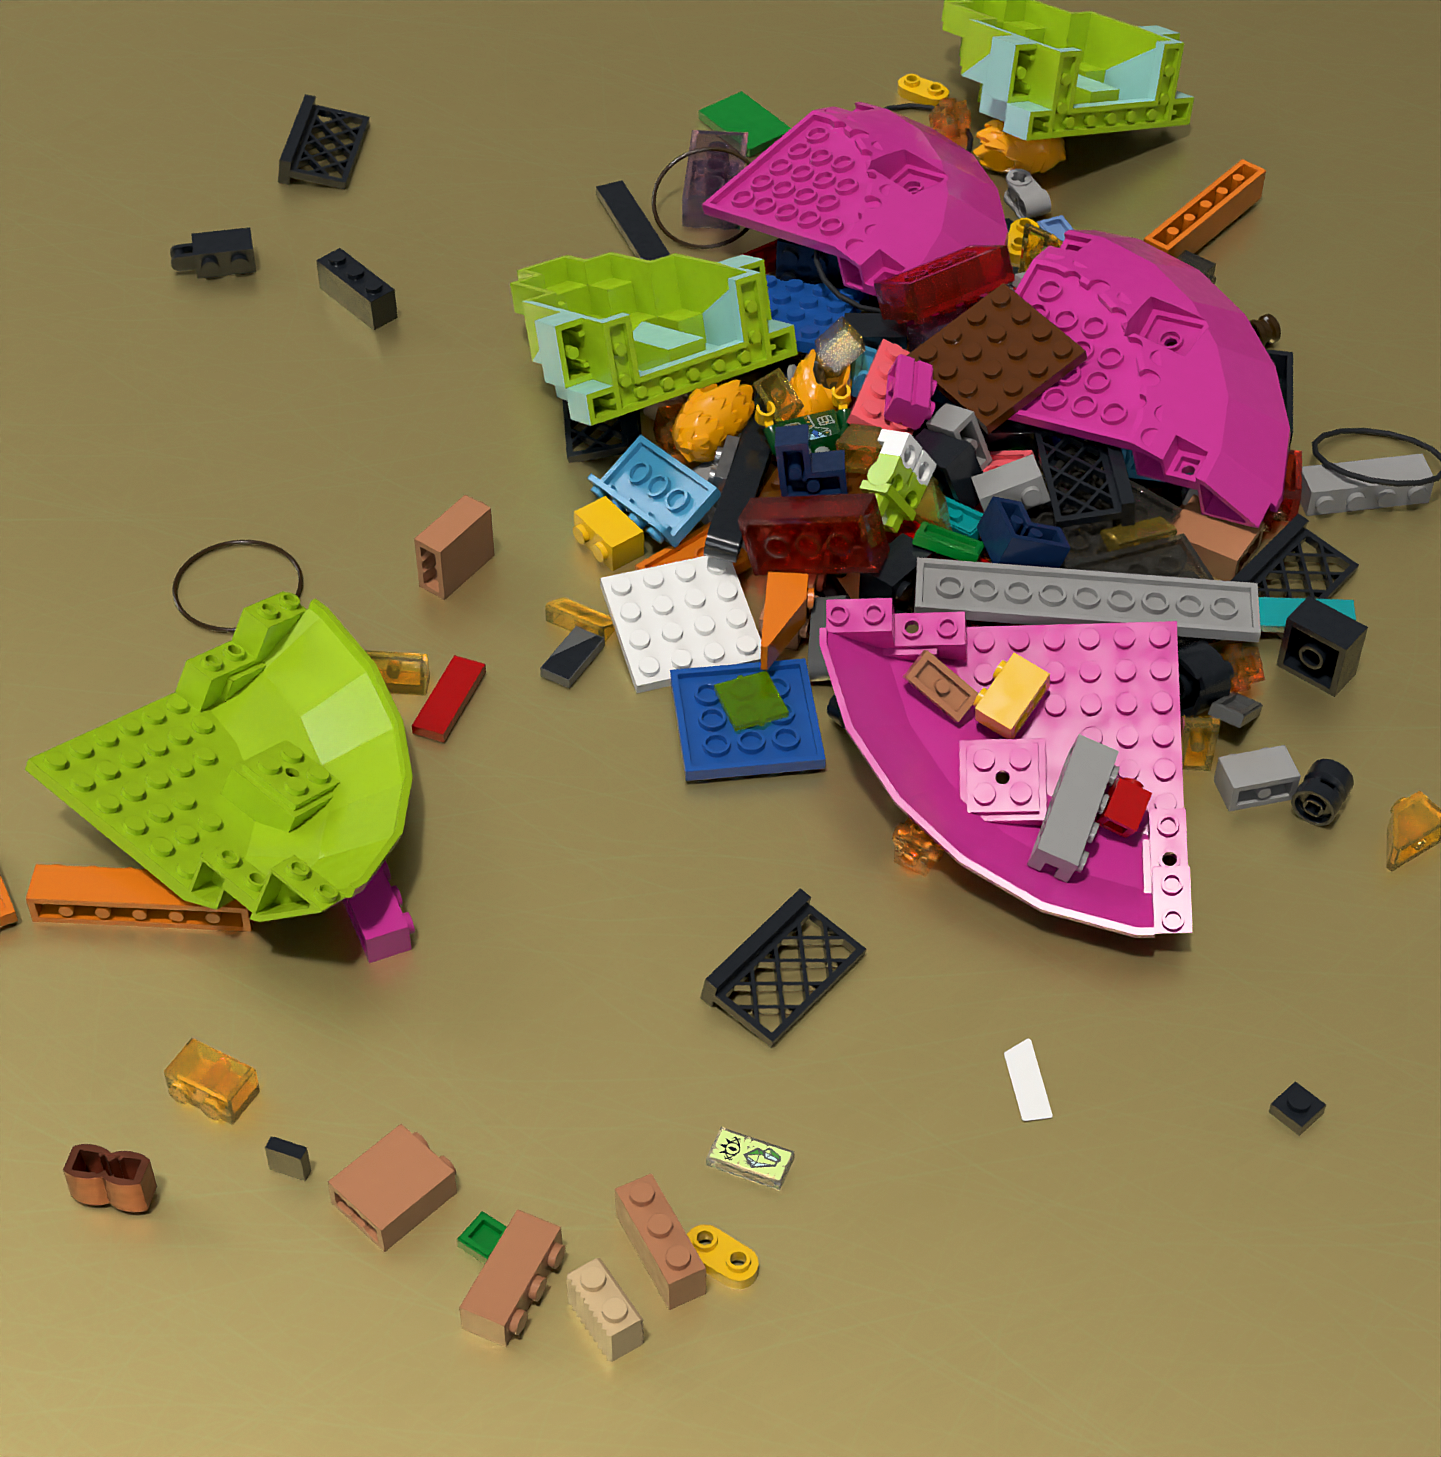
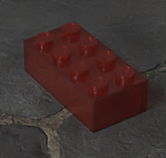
(944, 283)
(814, 534)

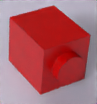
(1124, 807)

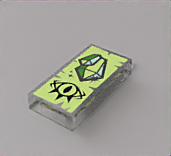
(750, 1158)

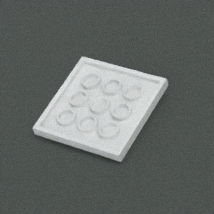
(680, 619)

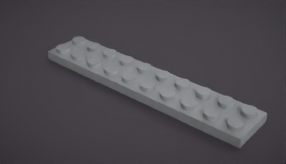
(1086, 597)

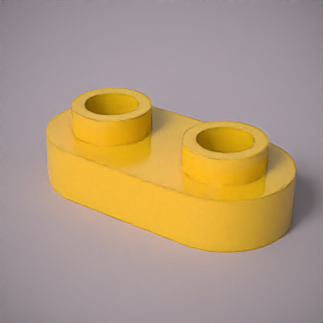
(921, 90)
(1015, 238)
(720, 1255)

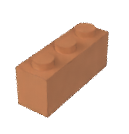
(660, 1241)
(512, 1278)

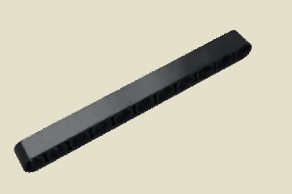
(742, 483)

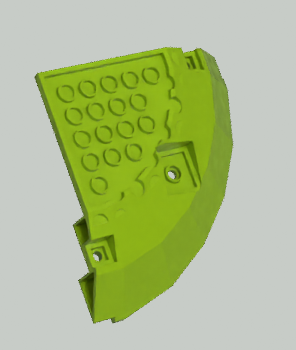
(260, 776)

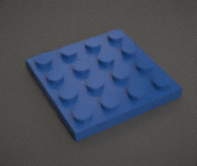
(809, 307)
(718, 751)

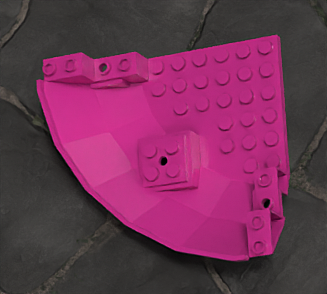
(866, 191)
(1180, 408)
(1104, 684)

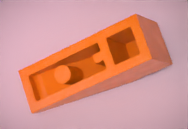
(783, 612)

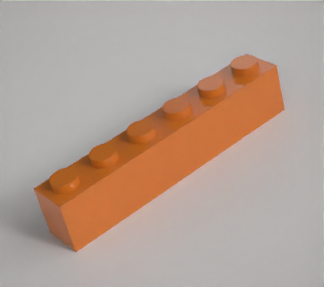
(1210, 210)
(122, 899)

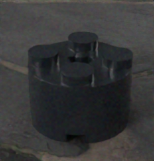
(1202, 677)

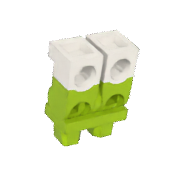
(898, 477)

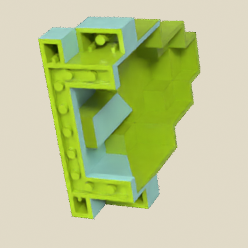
(1067, 70)
(643, 330)

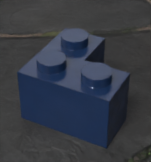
(807, 472)
(1018, 541)

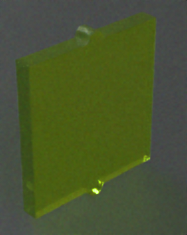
(751, 700)

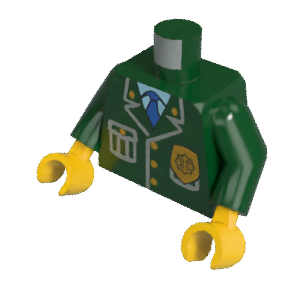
(824, 426)

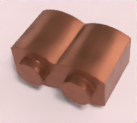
(106, 1177)

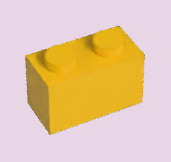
(608, 533)
(1011, 696)

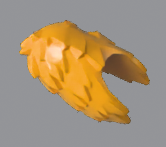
(1006, 152)
(814, 395)
(710, 417)

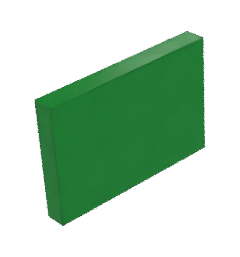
(744, 115)

